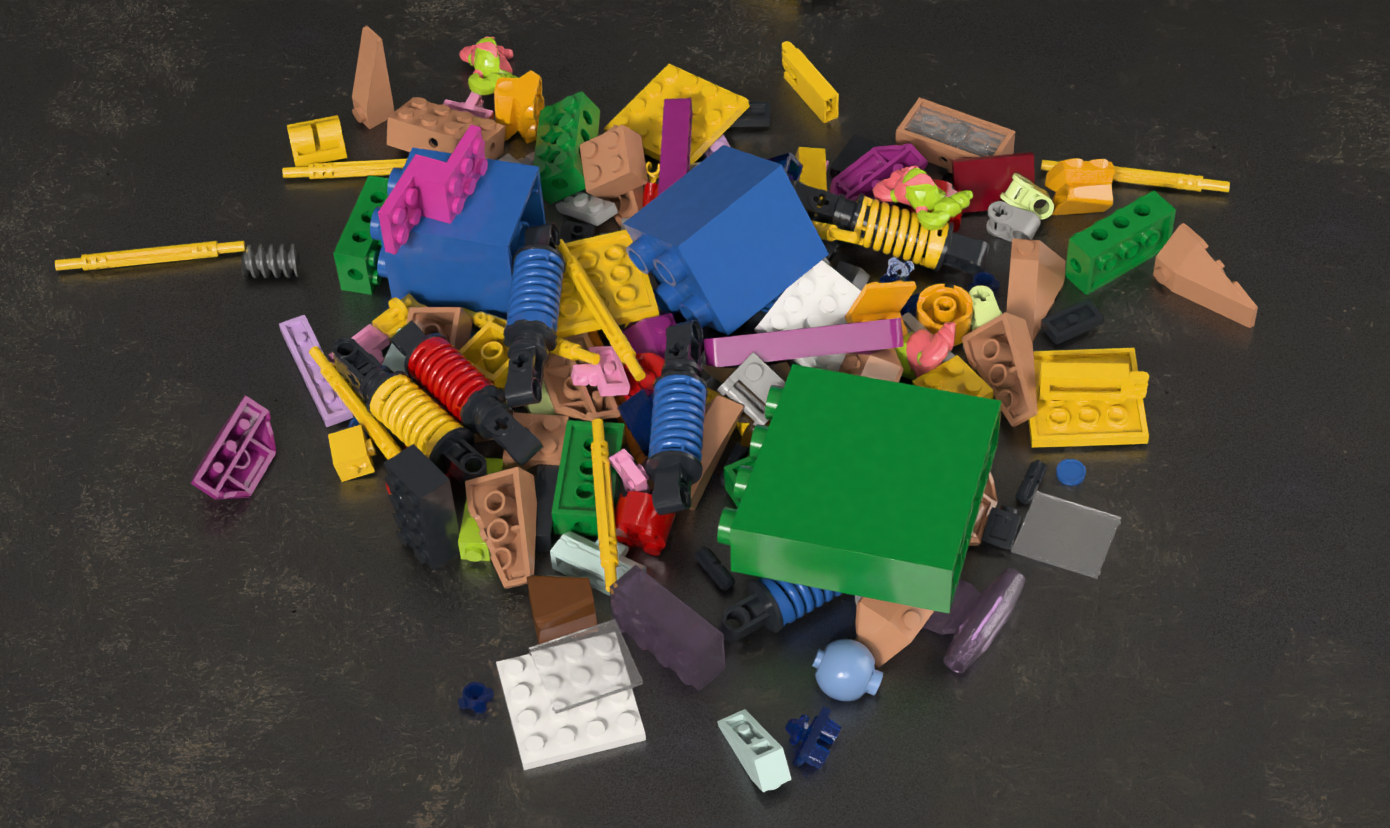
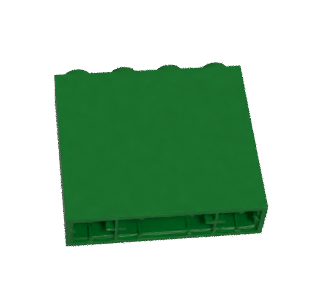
(863, 487)

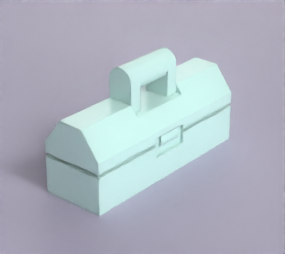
(581, 558)

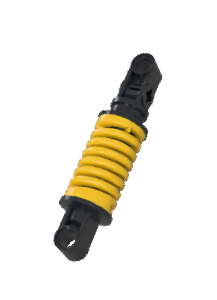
(894, 230)
(410, 412)

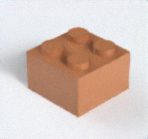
(613, 163)
(549, 431)

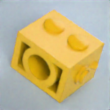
(352, 453)

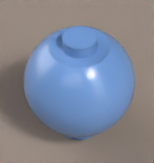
(846, 670)

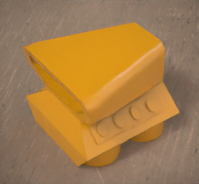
(519, 105)
(1081, 186)

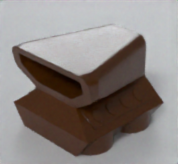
(560, 605)

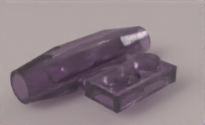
(976, 618)

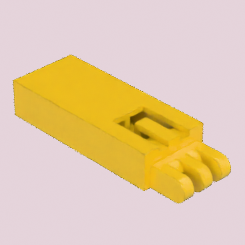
(809, 83)
(1091, 382)

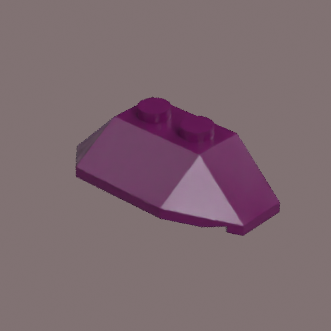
(875, 167)
(649, 333)
(237, 453)

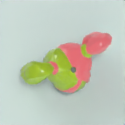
(489, 65)
(918, 190)
(925, 351)

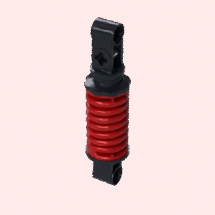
(463, 391)

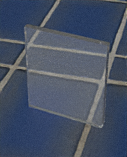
(1066, 535)
(585, 666)

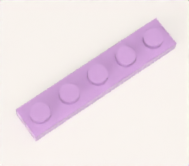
(300, 340)

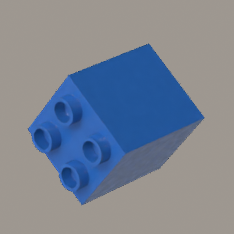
(724, 240)
(472, 257)

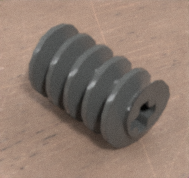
(270, 261)

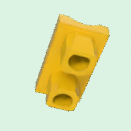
(396, 315)

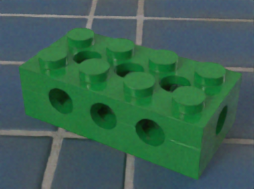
(558, 143)
(1119, 242)
(356, 251)
(573, 506)

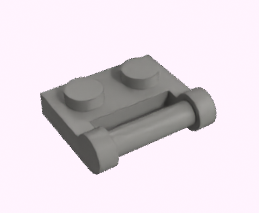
(756, 378)

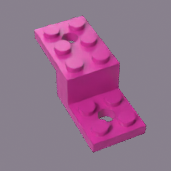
(432, 189)

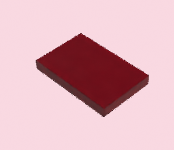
(990, 176)

